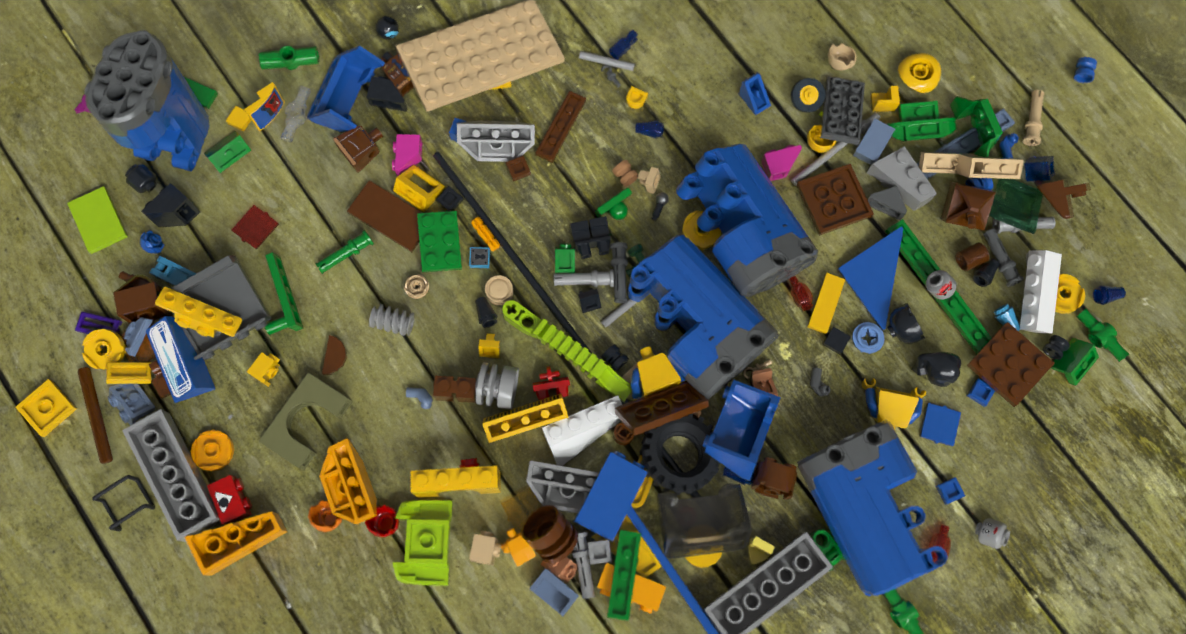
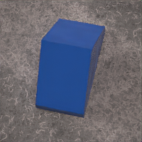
(754, 94)

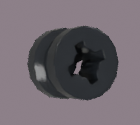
(1056, 347)

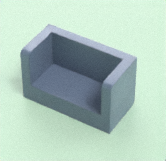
(874, 142)
(554, 592)

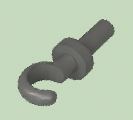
(611, 75)

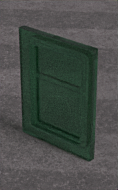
(1016, 204)

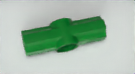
(279, 59)

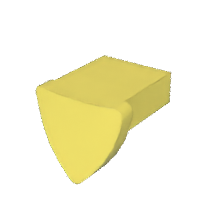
(759, 550)

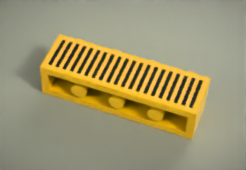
(525, 418)

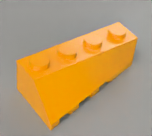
(227, 544)

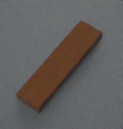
(561, 126)

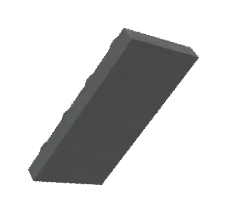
(842, 110)

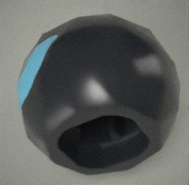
(386, 28)

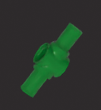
(1102, 335)
(903, 613)

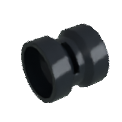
(615, 357)

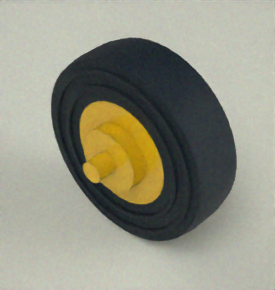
(807, 95)

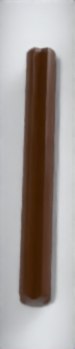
(95, 415)

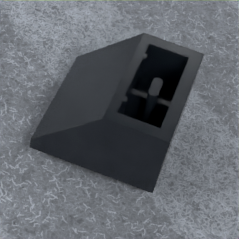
(170, 208)

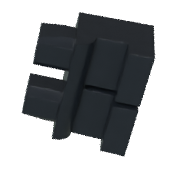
(583, 240)

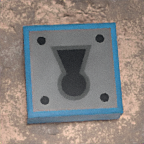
(479, 257)

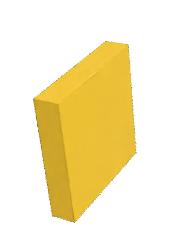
(46, 408)

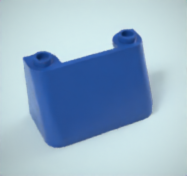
(741, 428)

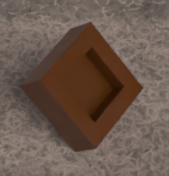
(518, 168)

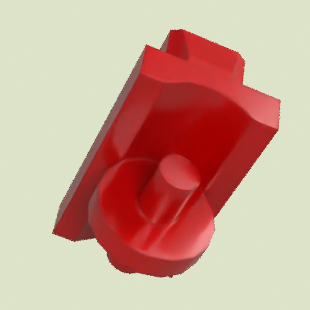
(542, 387)

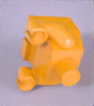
(517, 547)

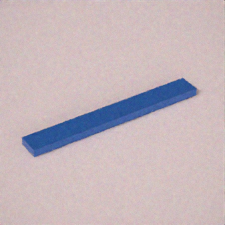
(671, 572)

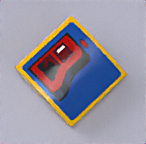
(266, 108)

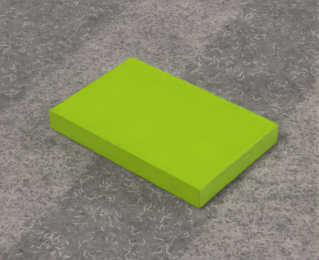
(97, 220)

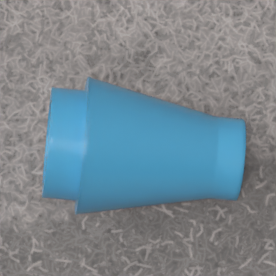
(1006, 314)

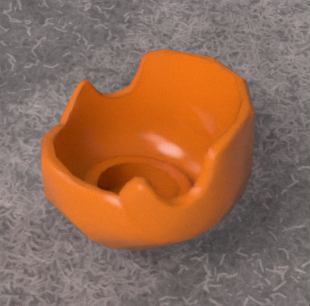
(322, 517)

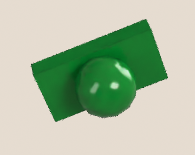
(615, 206)

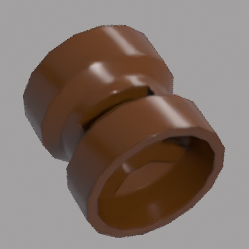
(621, 436)

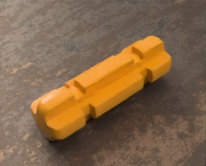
(485, 234)

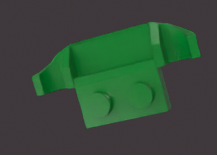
(921, 122)

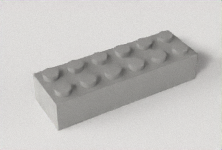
(172, 474)
(768, 587)

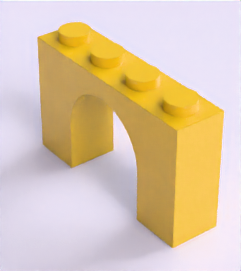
(432, 482)

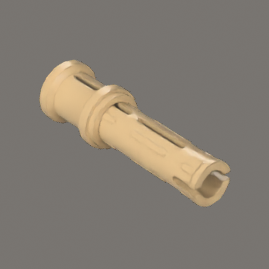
(1033, 125)

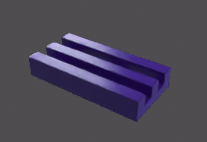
(83, 315)

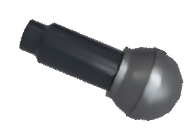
(661, 200)

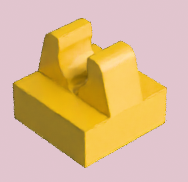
(489, 347)

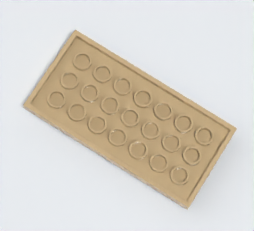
(479, 54)

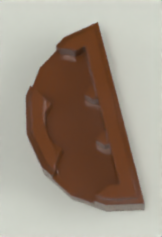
(335, 356)

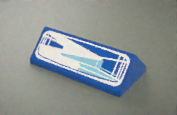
(176, 360)

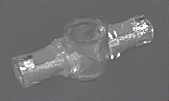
(294, 122)

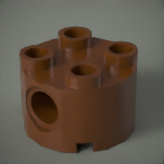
(774, 479)

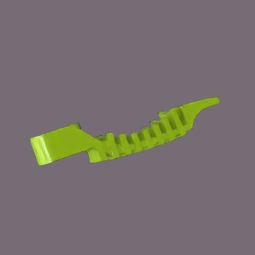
(605, 375)

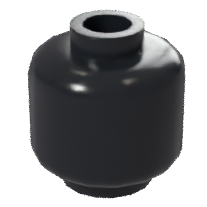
(141, 178)

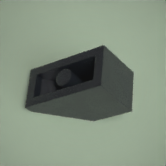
(385, 95)

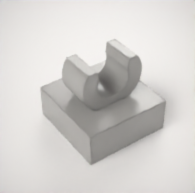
(599, 552)

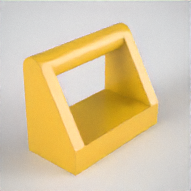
(414, 193)

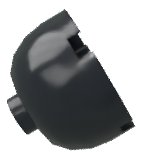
(905, 325)

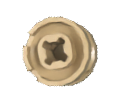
(499, 290)

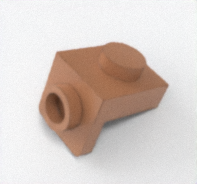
(763, 380)
(563, 569)

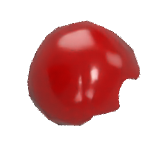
(383, 523)

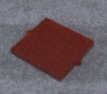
(255, 227)

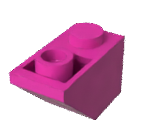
(408, 152)
(779, 163)

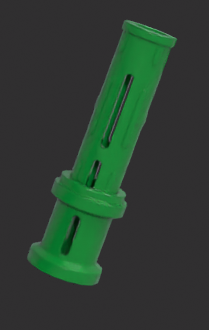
(353, 246)

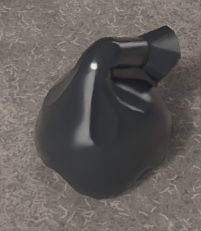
(940, 367)

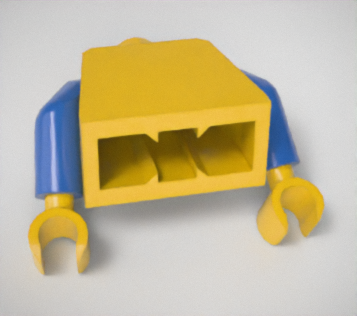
(653, 374)
(893, 405)

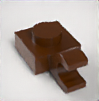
(159, 382)

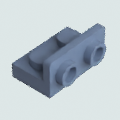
(130, 402)

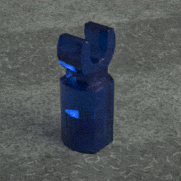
(623, 45)

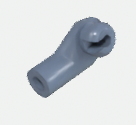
(422, 395)

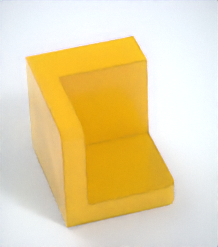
(885, 101)

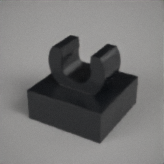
(589, 300)

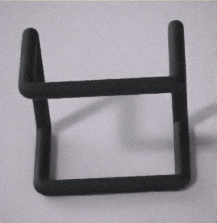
(116, 524)

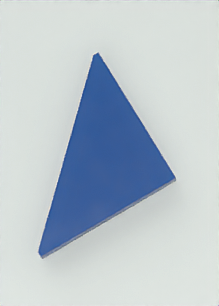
(873, 275)

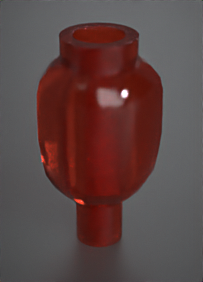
(801, 294)
(942, 540)

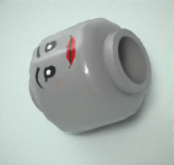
(992, 533)

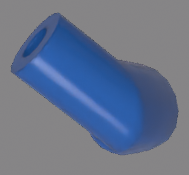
(1006, 145)

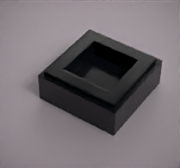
(449, 199)
(836, 340)

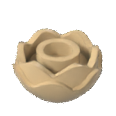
(412, 282)

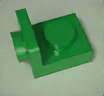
(564, 258)

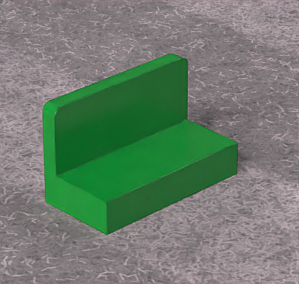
(227, 151)
(1076, 360)

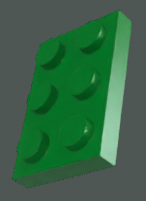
(439, 241)

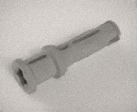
(1043, 223)
(595, 278)
(584, 571)

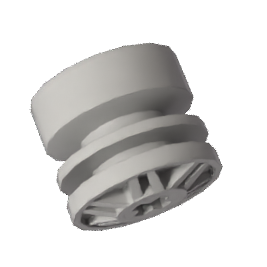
(496, 385)

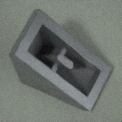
(888, 202)

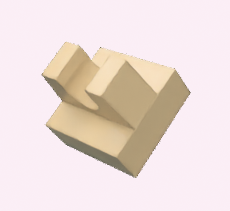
(650, 179)

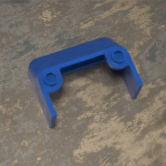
(341, 88)

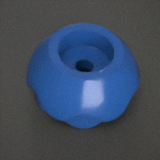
(151, 242)

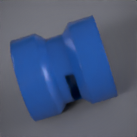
(1085, 70)
(986, 183)

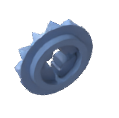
(873, 331)

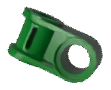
(829, 547)

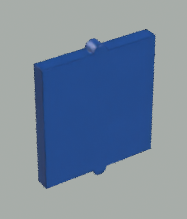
(940, 424)

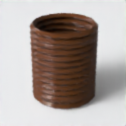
(972, 256)

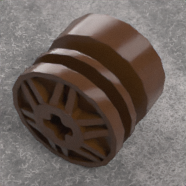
(549, 533)

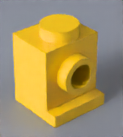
(264, 368)

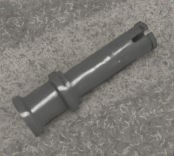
(619, 263)
(1006, 266)

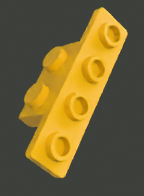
(197, 315)

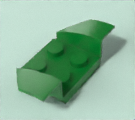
(982, 119)

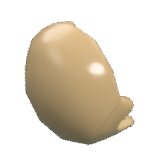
(841, 57)

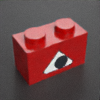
(229, 499)

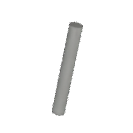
(607, 61)

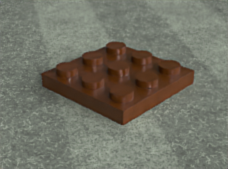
(834, 199)
(1010, 364)

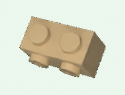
(485, 548)

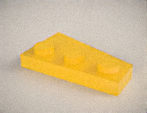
(646, 562)

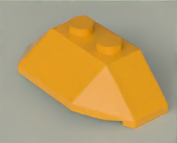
(347, 484)

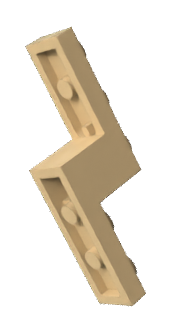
(970, 165)

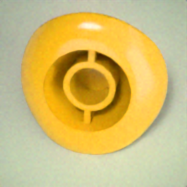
(920, 72)

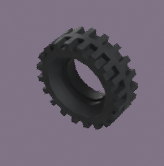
(674, 481)

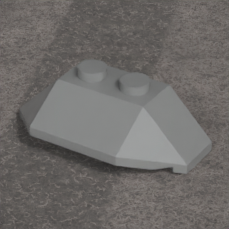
(496, 139)
(560, 485)

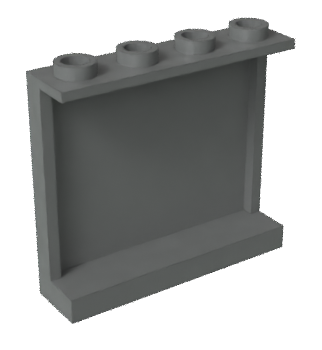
(230, 290)

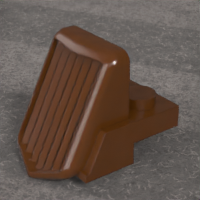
(1059, 195)

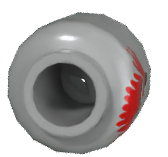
(941, 284)

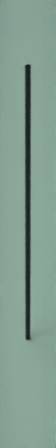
(531, 279)

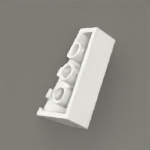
(1040, 291)
(580, 430)

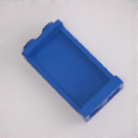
(611, 495)

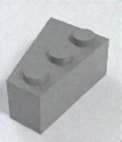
(902, 171)

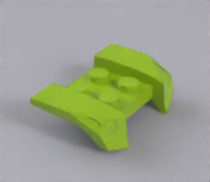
(425, 542)

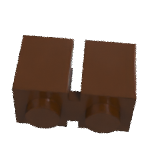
(447, 386)

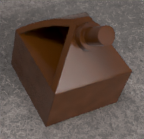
(967, 205)
(138, 298)

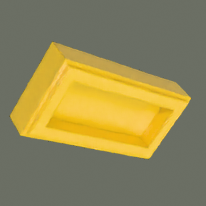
(128, 373)

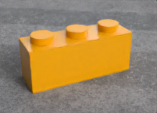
(645, 592)

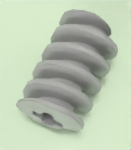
(390, 320)

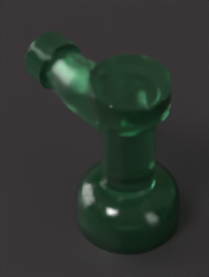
(635, 251)

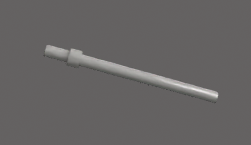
(827, 155)

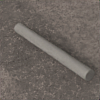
(619, 311)

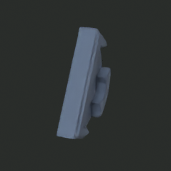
(135, 334)

